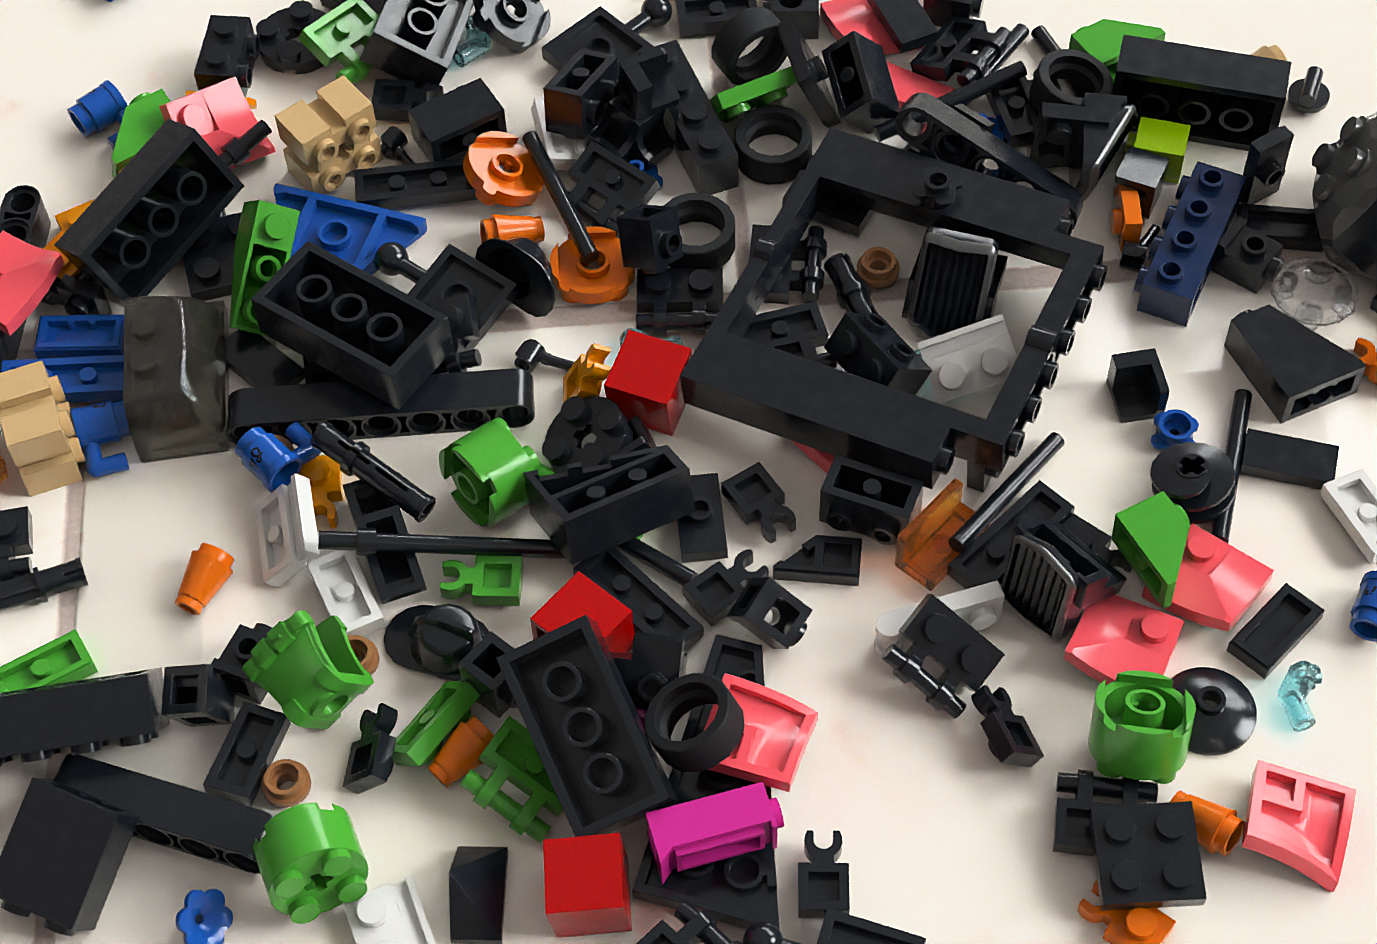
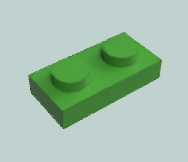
(439, 716)

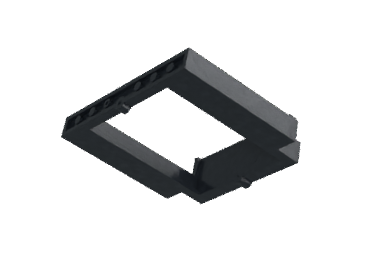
(863, 417)

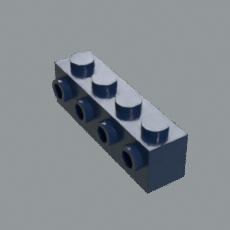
(1188, 247)

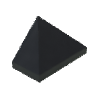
(477, 894)

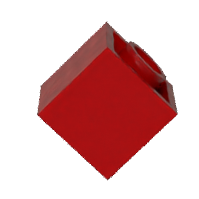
(648, 380)
(584, 597)
(587, 885)

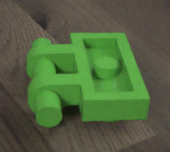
(337, 35)
(753, 94)
(516, 760)

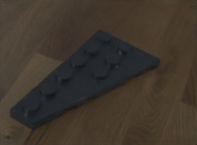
(732, 889)

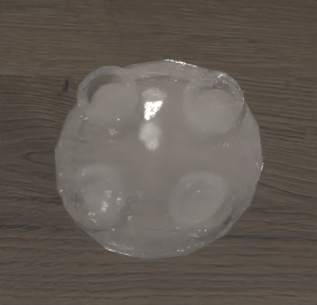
(1315, 291)

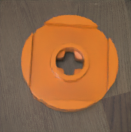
(490, 181)
(586, 285)

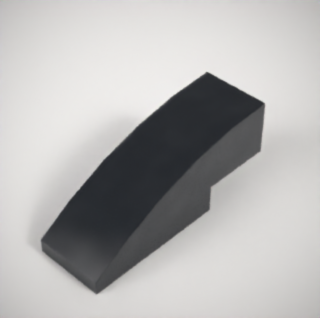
(393, 573)

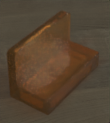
(924, 544)

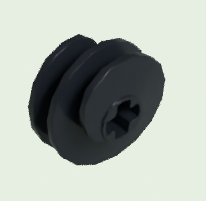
(1196, 479)

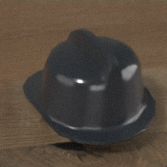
(525, 265)
(433, 639)

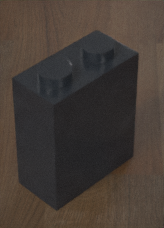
(63, 855)

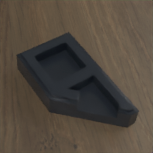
(823, 561)

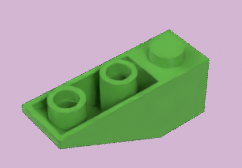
(260, 251)

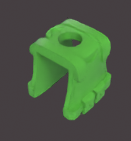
(308, 669)

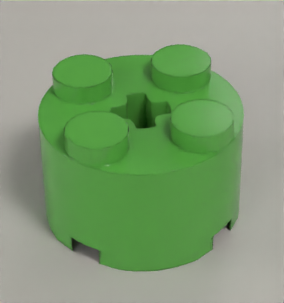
(488, 472)
(1141, 727)
(311, 861)

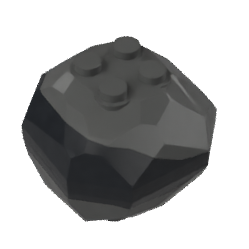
(1347, 196)

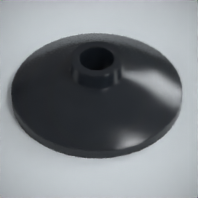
(1221, 727)

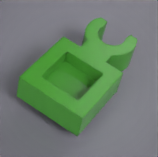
(491, 581)

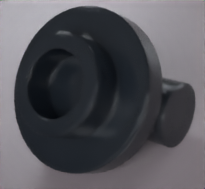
(1309, 93)

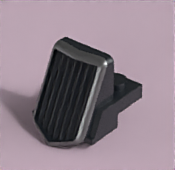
(1082, 137)
(953, 281)
(1055, 577)

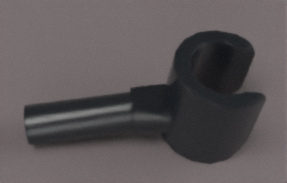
(392, 145)
(1135, 253)
(533, 353)

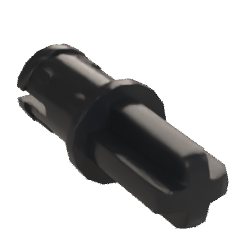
(42, 584)

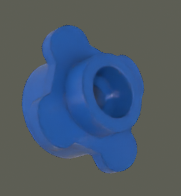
(1173, 421)

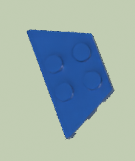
(346, 226)

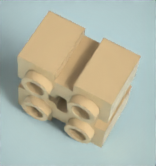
(329, 136)
(39, 428)

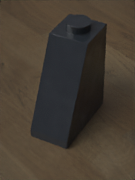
(1290, 362)

